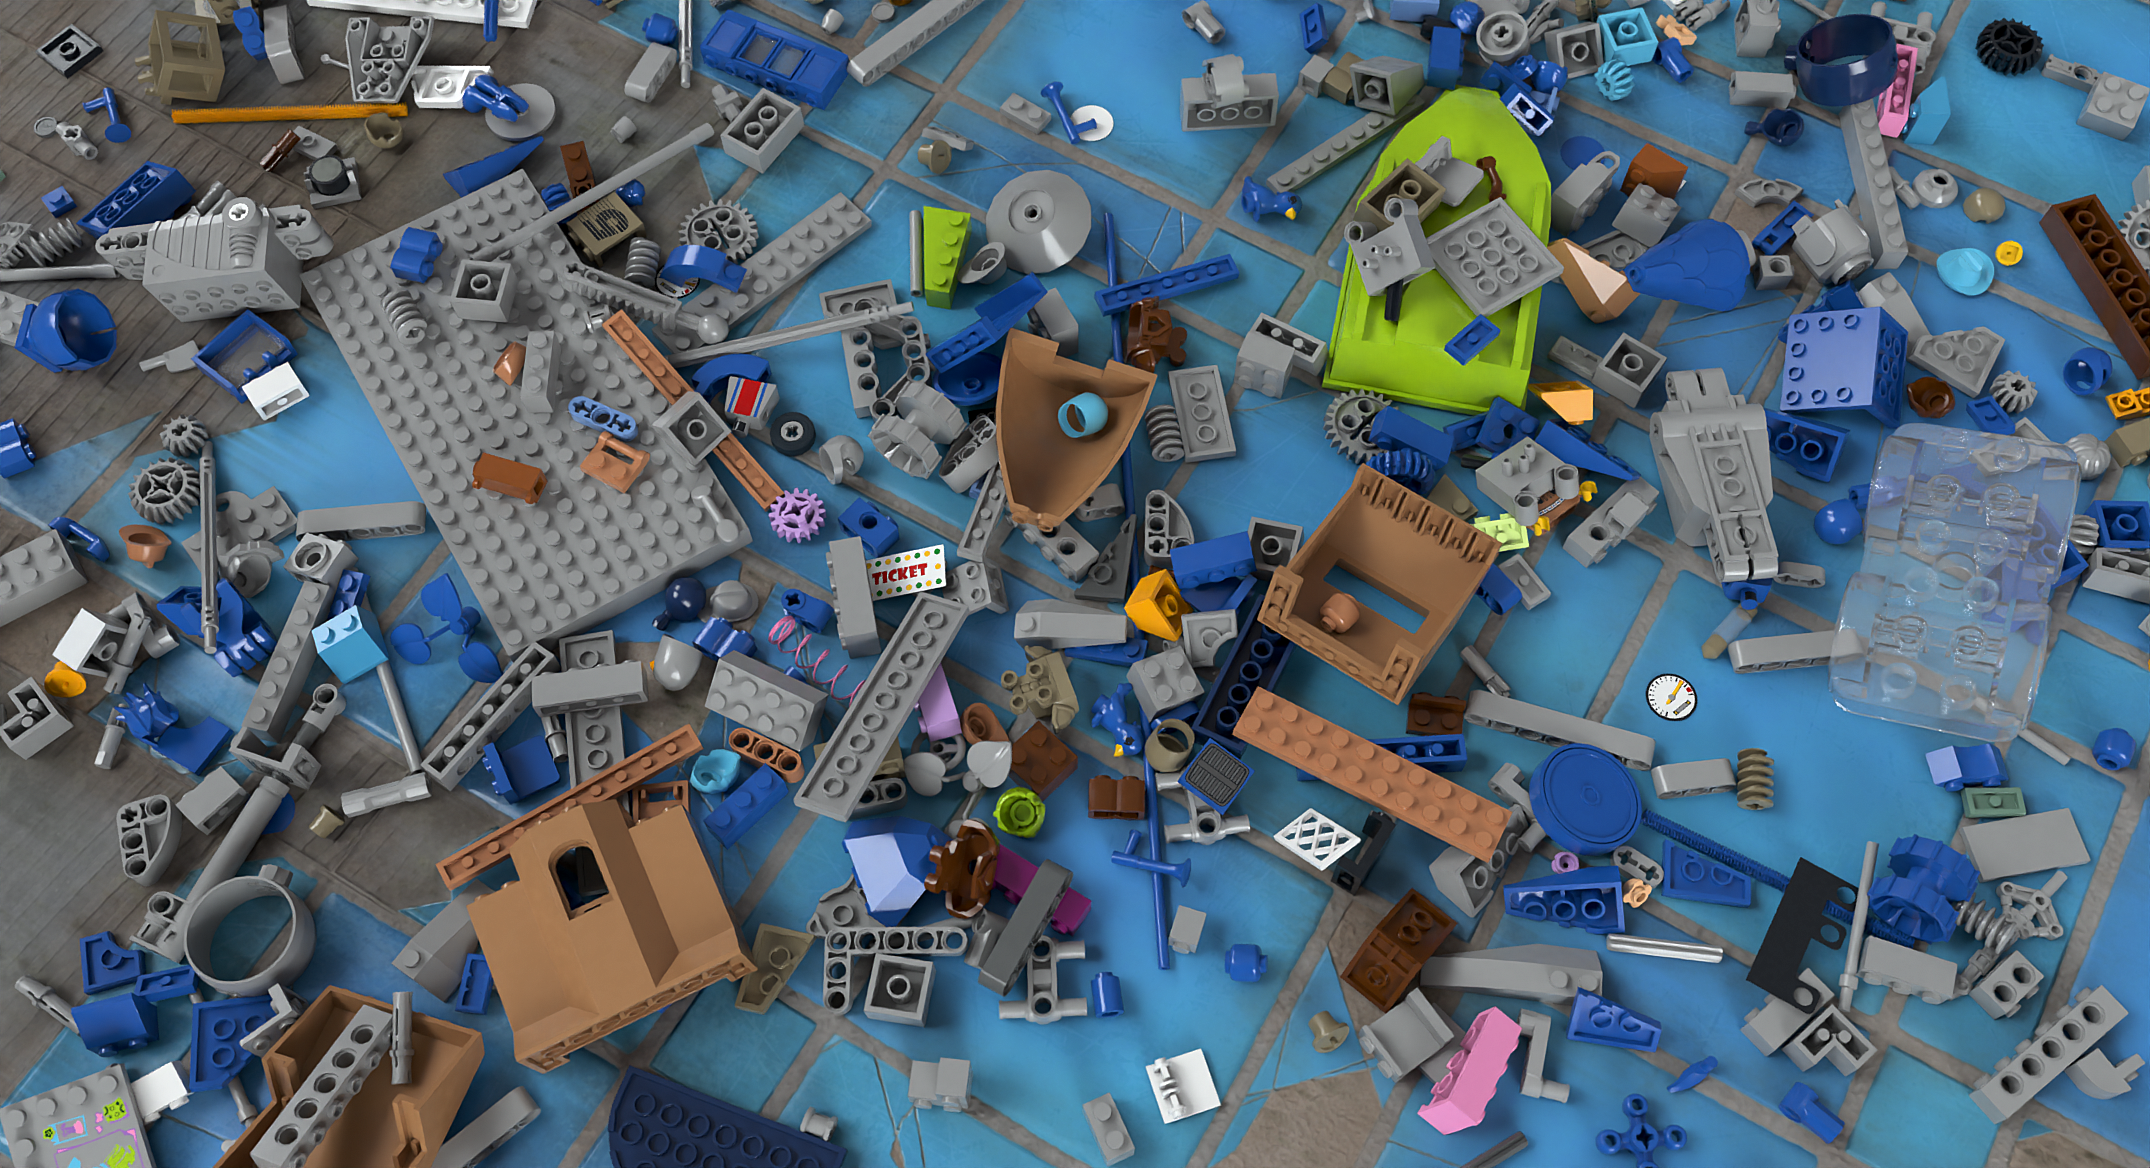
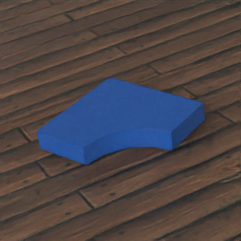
(194, 746)
(107, 964)

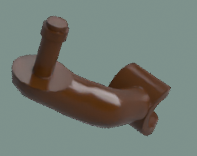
(1488, 164)

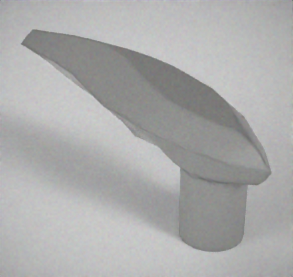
(1368, 12)
(1546, 26)

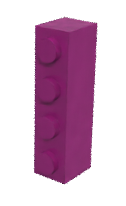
(1013, 879)

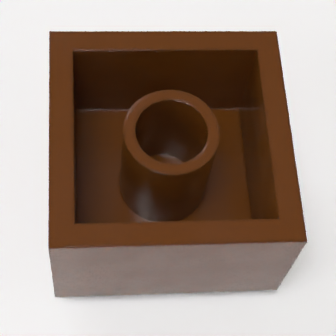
(1041, 761)

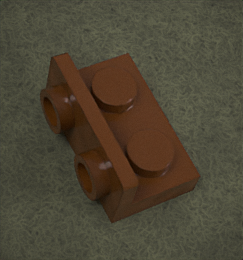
(1434, 715)

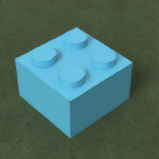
(1627, 37)

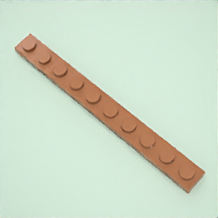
(673, 387)
(604, 786)

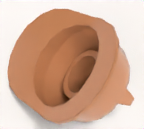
(145, 543)

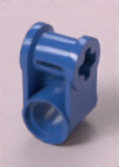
(810, 612)

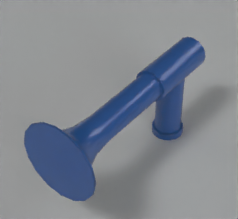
(1052, 91)
(116, 131)
(1127, 858)

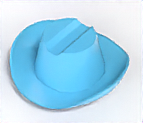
(1966, 270)

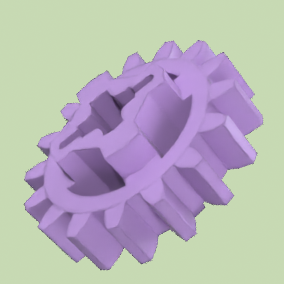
(784, 517)

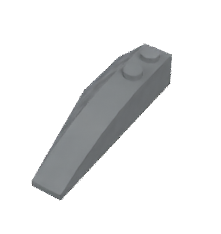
(1517, 972)

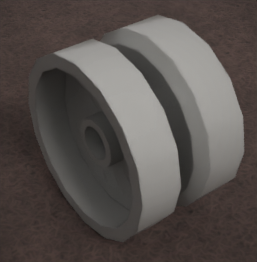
(1503, 38)

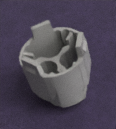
(1833, 246)

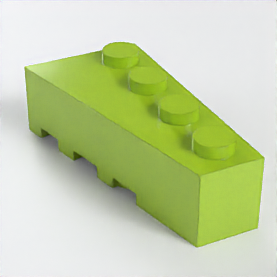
(945, 249)

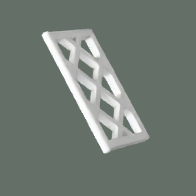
(1335, 850)

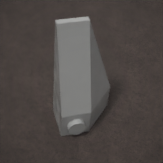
(1893, 298)
(440, 950)

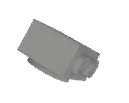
(320, 560)

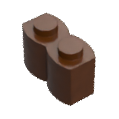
(1116, 798)

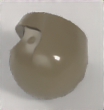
(1167, 752)

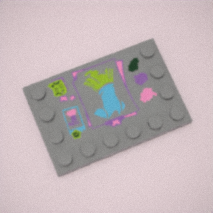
(79, 1125)

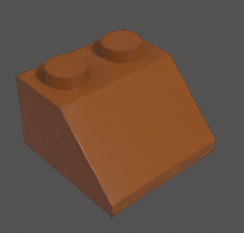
(1656, 170)

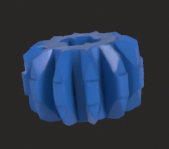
(556, 196)

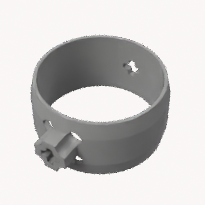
(220, 902)

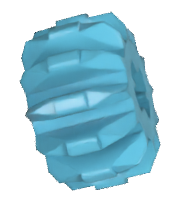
(1614, 80)

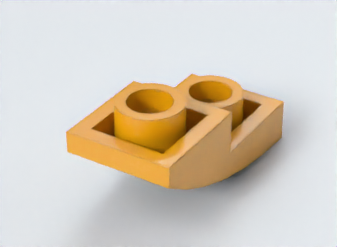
(2129, 403)

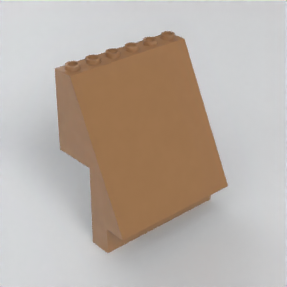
(384, 1121)

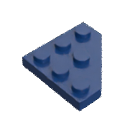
(216, 1038)

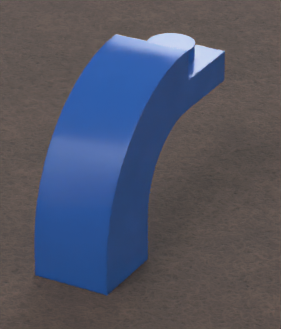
(704, 263)
(716, 373)

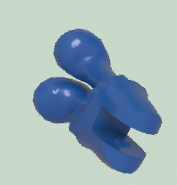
(502, 106)

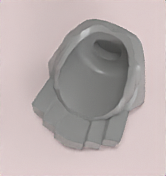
(249, 565)

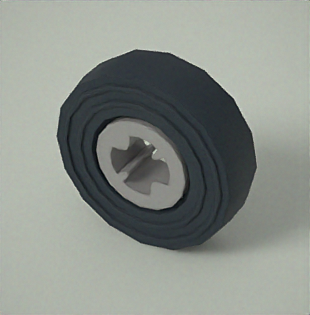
(792, 445)

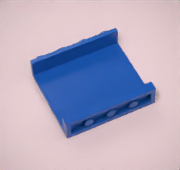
(997, 317)

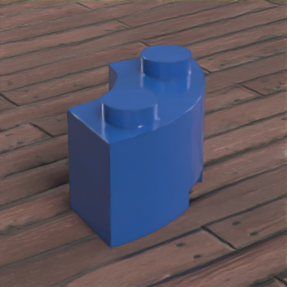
(1967, 767)

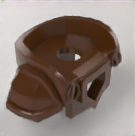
(1150, 340)
(965, 891)

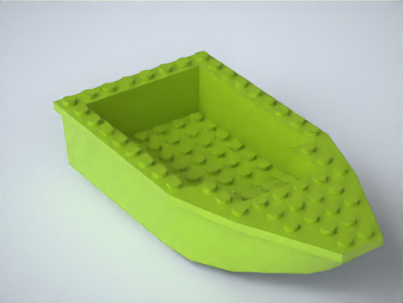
(1408, 355)

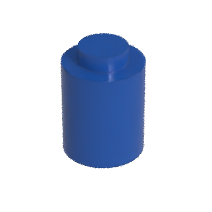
(1107, 995)

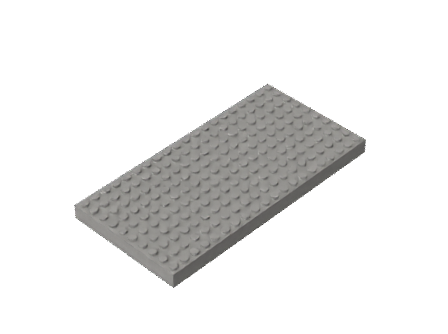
(584, 545)

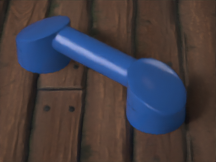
(97, 546)

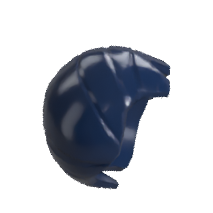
(1779, 127)
(682, 602)

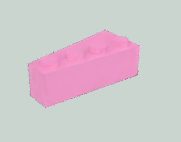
(1473, 1073)

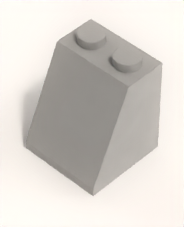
(1385, 83)

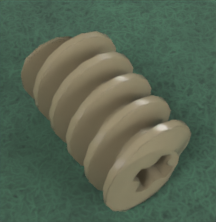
(1752, 779)

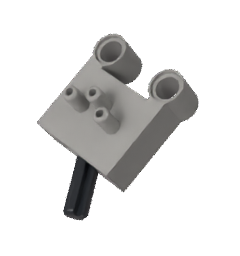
(1521, 477)

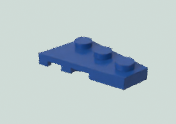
(1700, 880)
(1611, 1024)

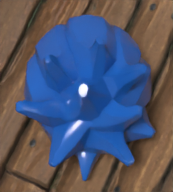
(148, 716)

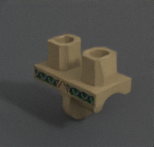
(1588, 8)

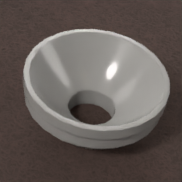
(1934, 194)

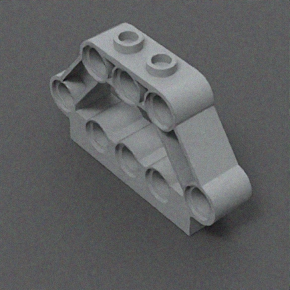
(868, 401)

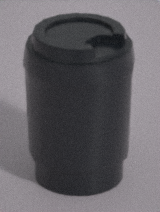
(1430, 21)

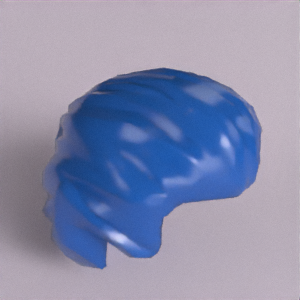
(1467, 17)

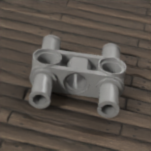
(1912, 35)
(1200, 814)
(1043, 985)

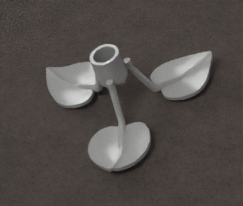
(988, 767)

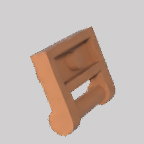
(611, 469)

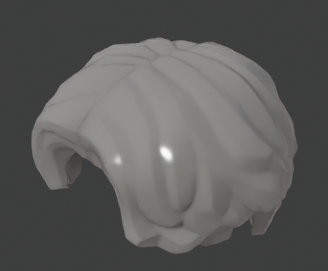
(2091, 454)

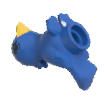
(1263, 201)
(1113, 716)

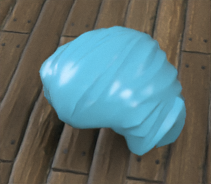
(716, 771)

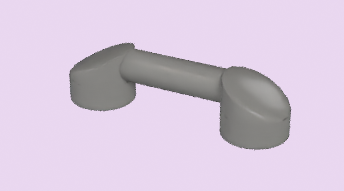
(726, 529)

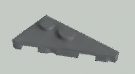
(1110, 575)

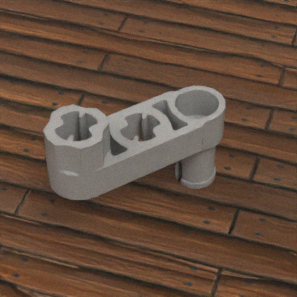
(156, 640)
(1507, 787)
(1536, 1028)

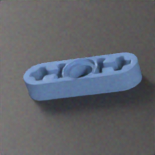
(597, 409)

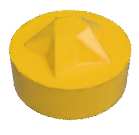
(2008, 253)

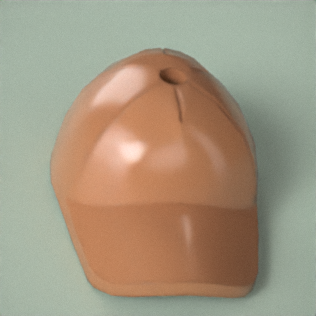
(981, 724)

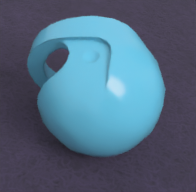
(1090, 412)

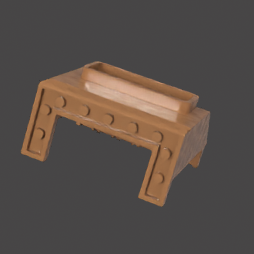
(1402, 550)

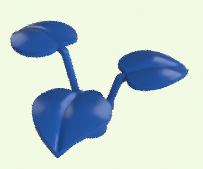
(442, 600)

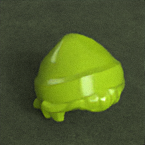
(1020, 812)

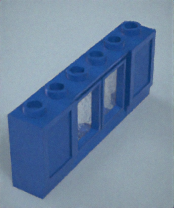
(775, 59)

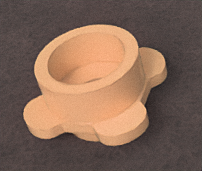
(1635, 892)

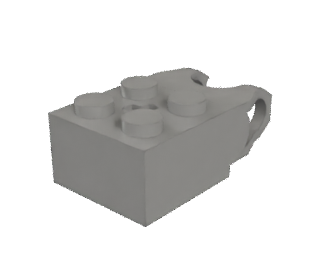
(1581, 193)

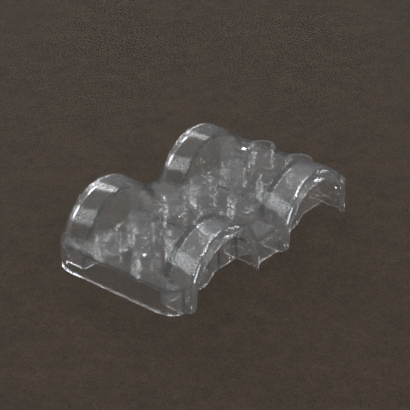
(1955, 581)

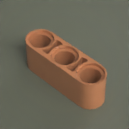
(758, 745)

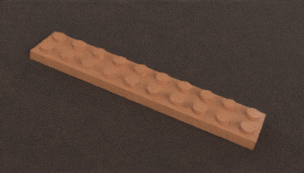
(1373, 774)

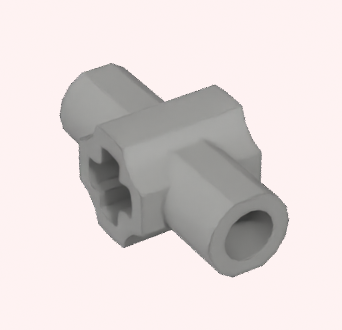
(727, 104)
(77, 140)

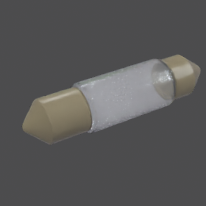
(1727, 631)

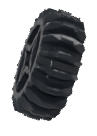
(2009, 46)

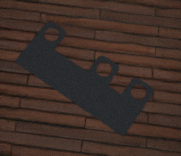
(1792, 927)

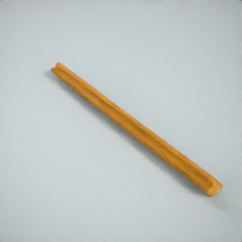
(285, 113)

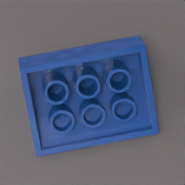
(141, 199)

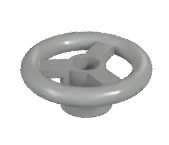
(944, 750)

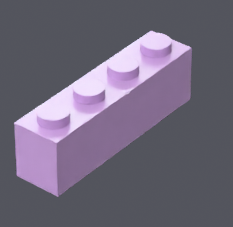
(938, 709)

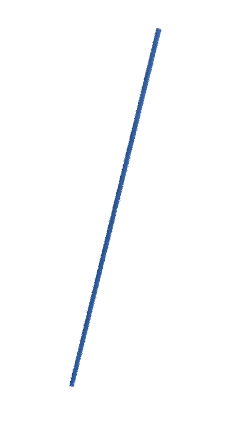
(1146, 729)

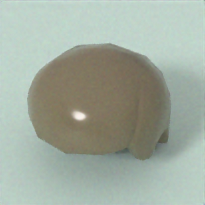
(383, 131)
(1984, 205)

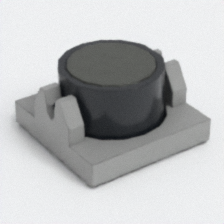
(334, 179)

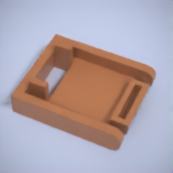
(643, 808)

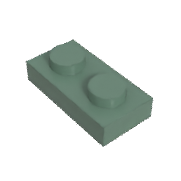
(1993, 802)

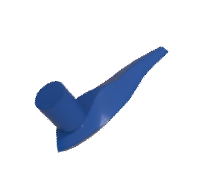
(1693, 1074)

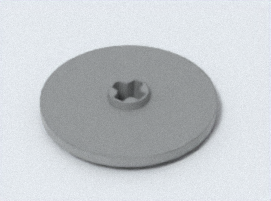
(531, 122)

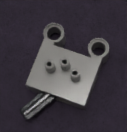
(1391, 256)

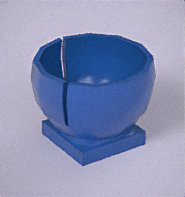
(61, 330)

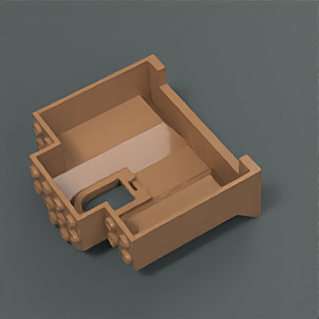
(601, 968)

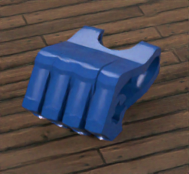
(241, 630)

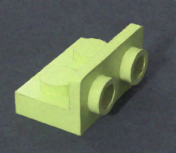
(1504, 530)

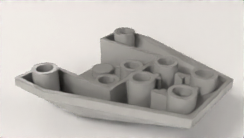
(384, 57)

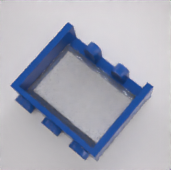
(243, 354)

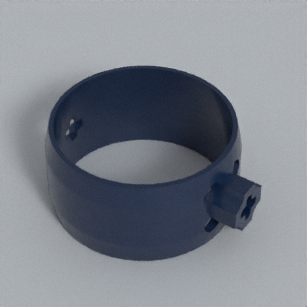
(1842, 38)

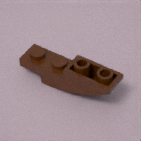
(578, 170)

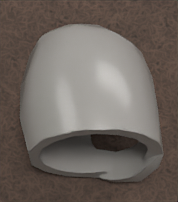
(675, 663)

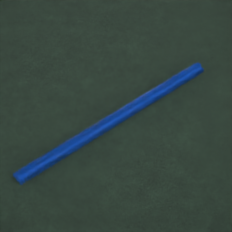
(1765, 873)

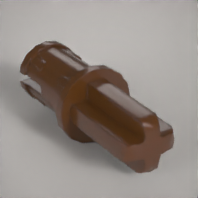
(280, 150)

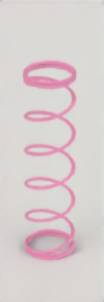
(805, 640)

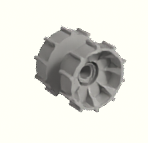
(926, 418)

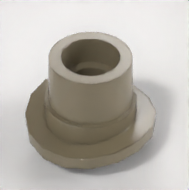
(935, 156)
(1327, 1032)

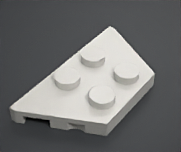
(444, 84)

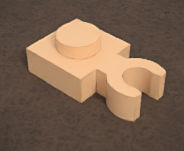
(1673, 29)

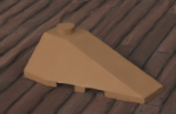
(1593, 284)

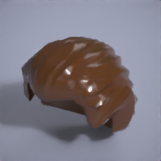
(1930, 397)

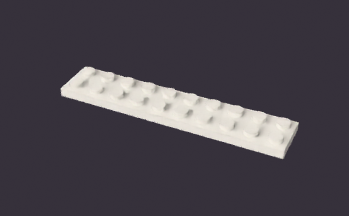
(510, 12)

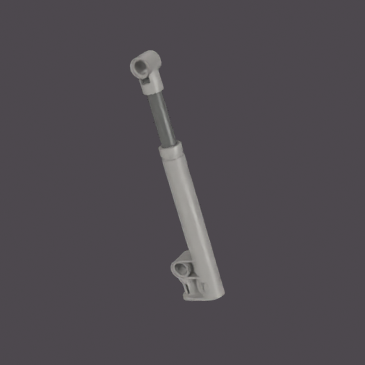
(165, 930)

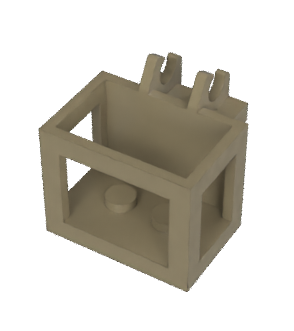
(183, 67)

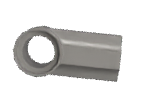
(1200, 17)
(987, 931)

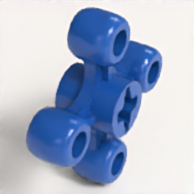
(1639, 1127)

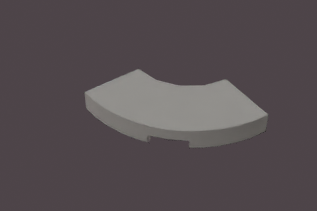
(1765, 191)

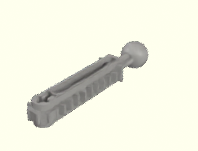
(639, 301)

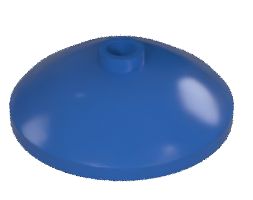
(971, 380)

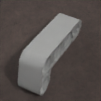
(280, 44)

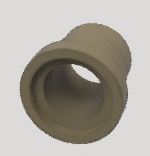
(326, 821)

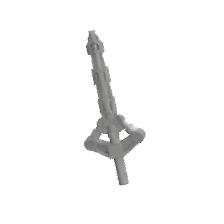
(2035, 903)

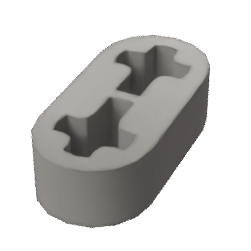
(1800, 575)
(1637, 866)

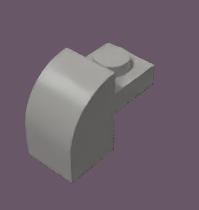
(2101, 1079)

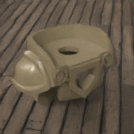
(1043, 688)

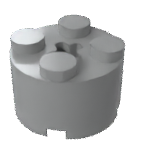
(1224, 80)

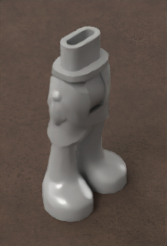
(213, 201)

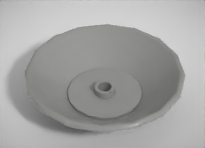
(1051, 236)

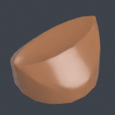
(510, 362)

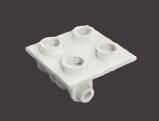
(1182, 1086)

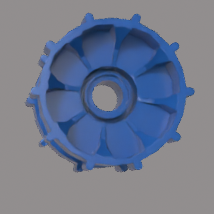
(1926, 885)

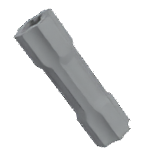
(365, 800)

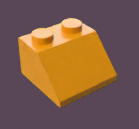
(1567, 399)
(1158, 606)

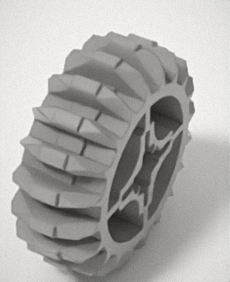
(159, 505)

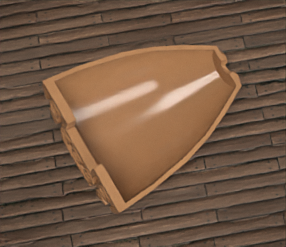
(1041, 465)

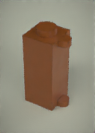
(509, 478)

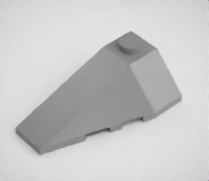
(1067, 625)
(1469, 879)

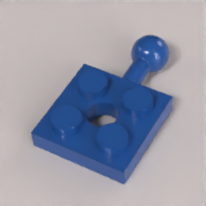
(1500, 415)

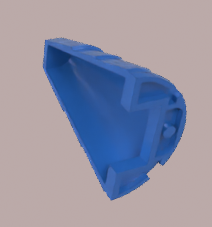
(1696, 266)

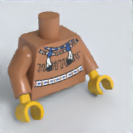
(1555, 509)

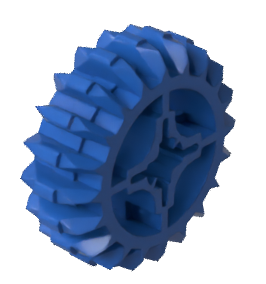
(1405, 468)

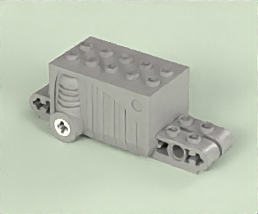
(220, 261)

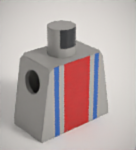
(749, 404)

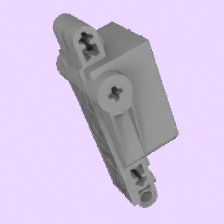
(1716, 473)

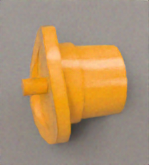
(64, 681)

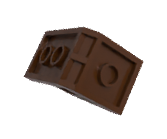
(1397, 949)

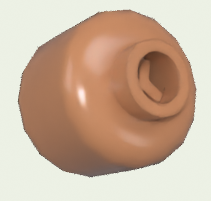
(1339, 613)

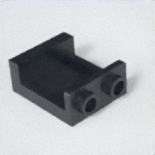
(1351, 875)

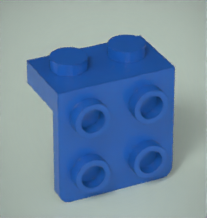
(1220, 595)
(521, 769)

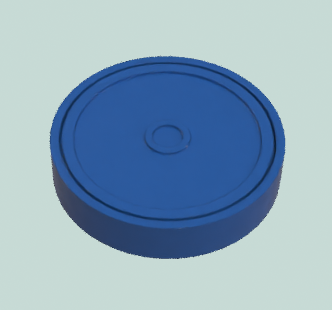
(1585, 799)

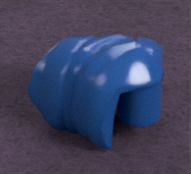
(631, 193)

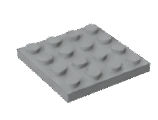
(1492, 258)

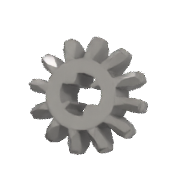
(2013, 391)
(184, 435)
(2084, 534)

